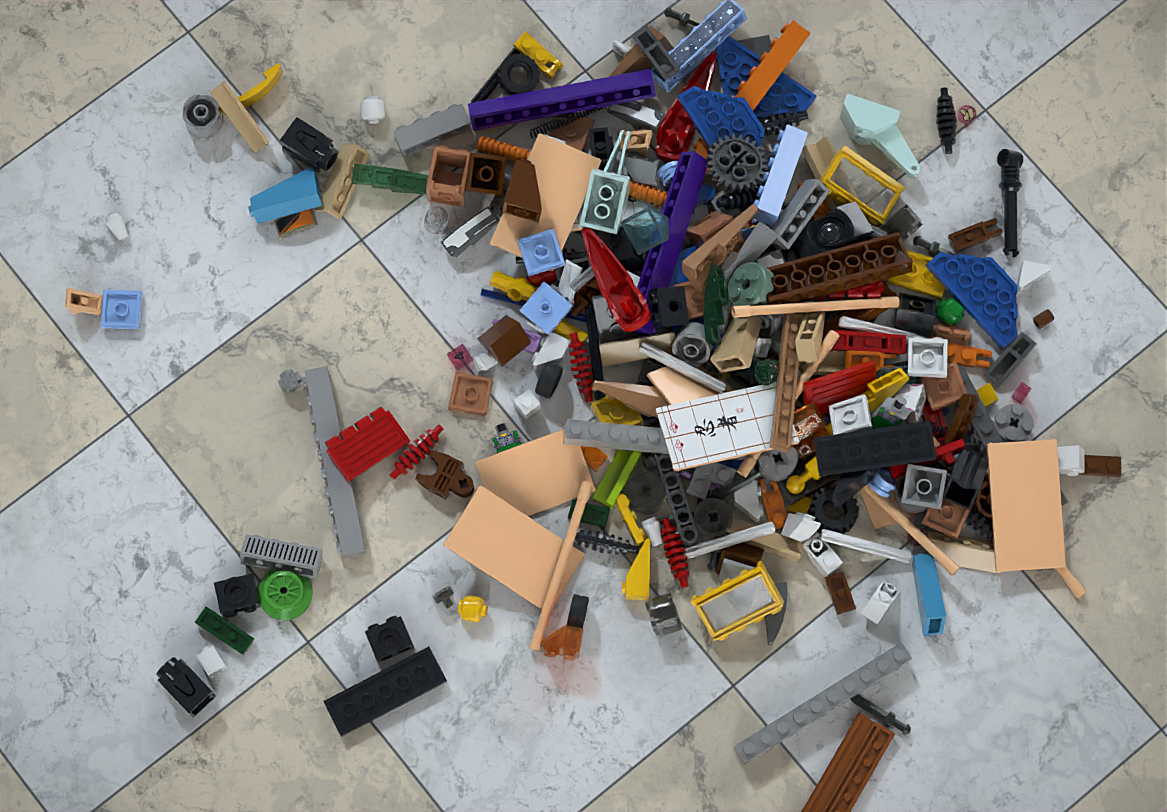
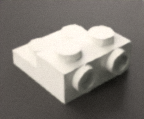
(927, 357)

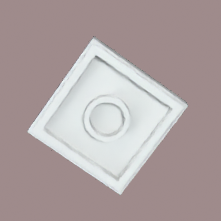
(850, 415)

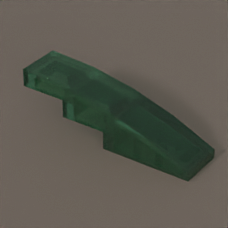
(390, 178)
(714, 299)

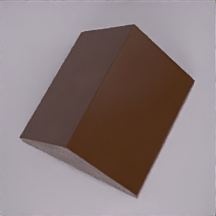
(504, 340)
(741, 553)

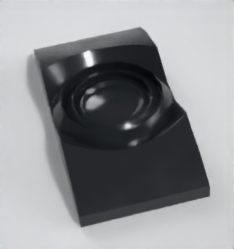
(835, 230)

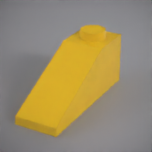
(638, 577)

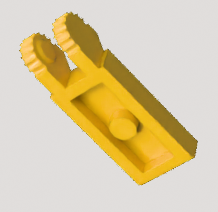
(630, 520)

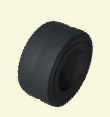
(548, 380)
(577, 611)

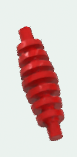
(581, 367)
(411, 457)
(675, 553)

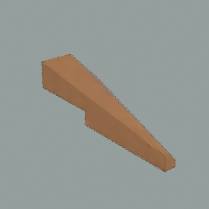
(635, 59)
(716, 249)
(637, 397)

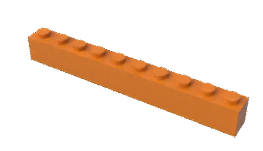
(768, 71)

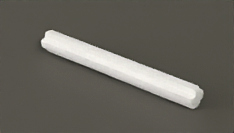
(863, 326)
(682, 367)
(729, 540)
(866, 546)

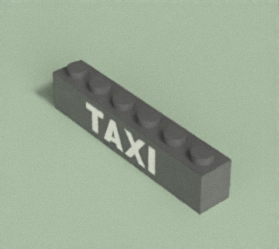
(982, 426)

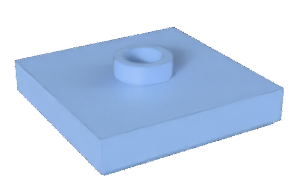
(541, 252)
(546, 308)
(121, 309)

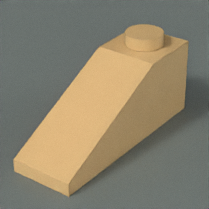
(810, 337)

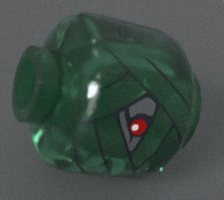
(766, 371)

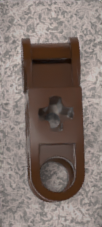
(447, 478)

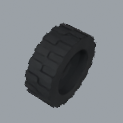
(522, 61)

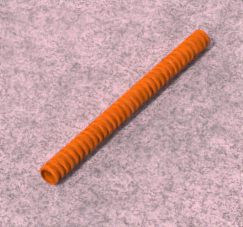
(514, 153)

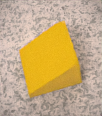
(987, 395)
(801, 506)

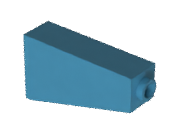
(287, 197)
(928, 594)

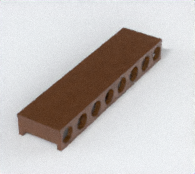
(839, 270)

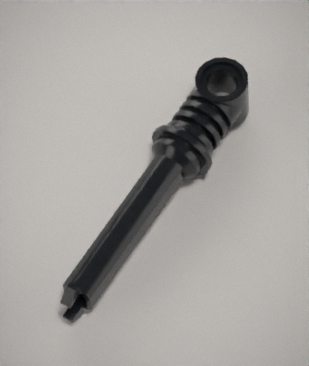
(1010, 184)

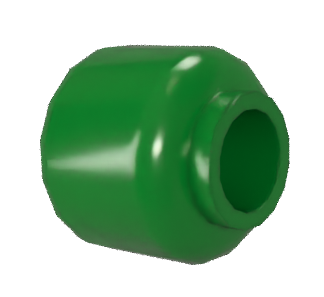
(950, 311)

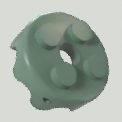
(760, 285)

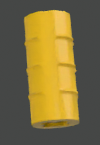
(564, 329)

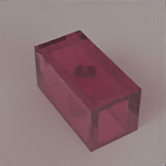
(1021, 392)

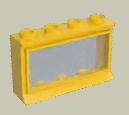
(856, 179)
(738, 602)

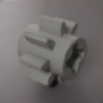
(290, 381)

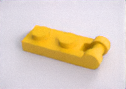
(529, 46)

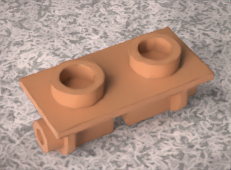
(952, 333)

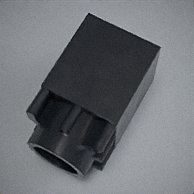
(309, 146)
(965, 479)
(185, 686)

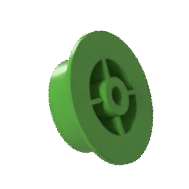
(286, 605)

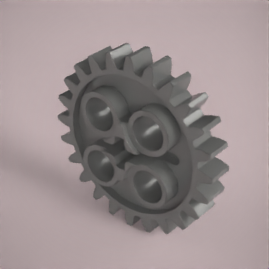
(723, 153)

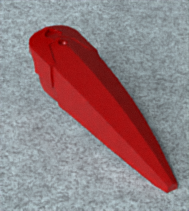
(677, 129)
(616, 285)

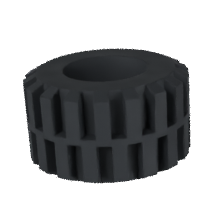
(840, 526)

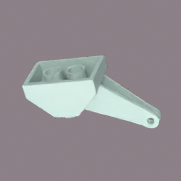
(876, 125)
(607, 193)

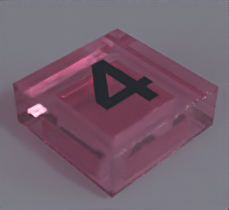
(459, 357)

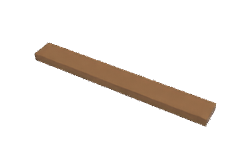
(786, 384)

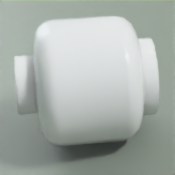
(372, 109)

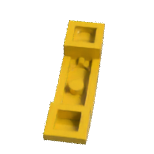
(253, 95)

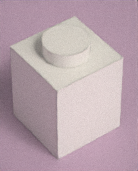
(527, 405)
(211, 661)

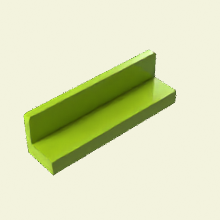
(616, 477)

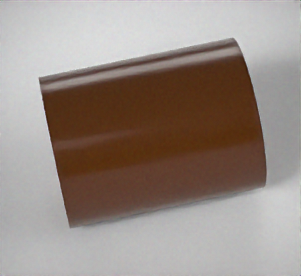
(1043, 319)

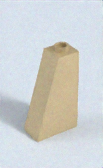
(737, 344)

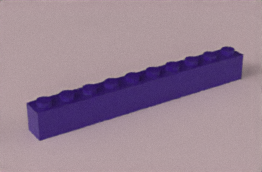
(561, 100)
(679, 209)

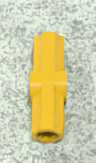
(516, 289)

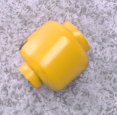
(472, 608)

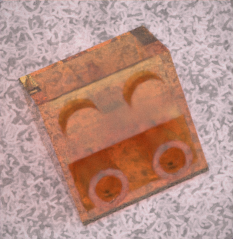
(808, 425)
(563, 642)

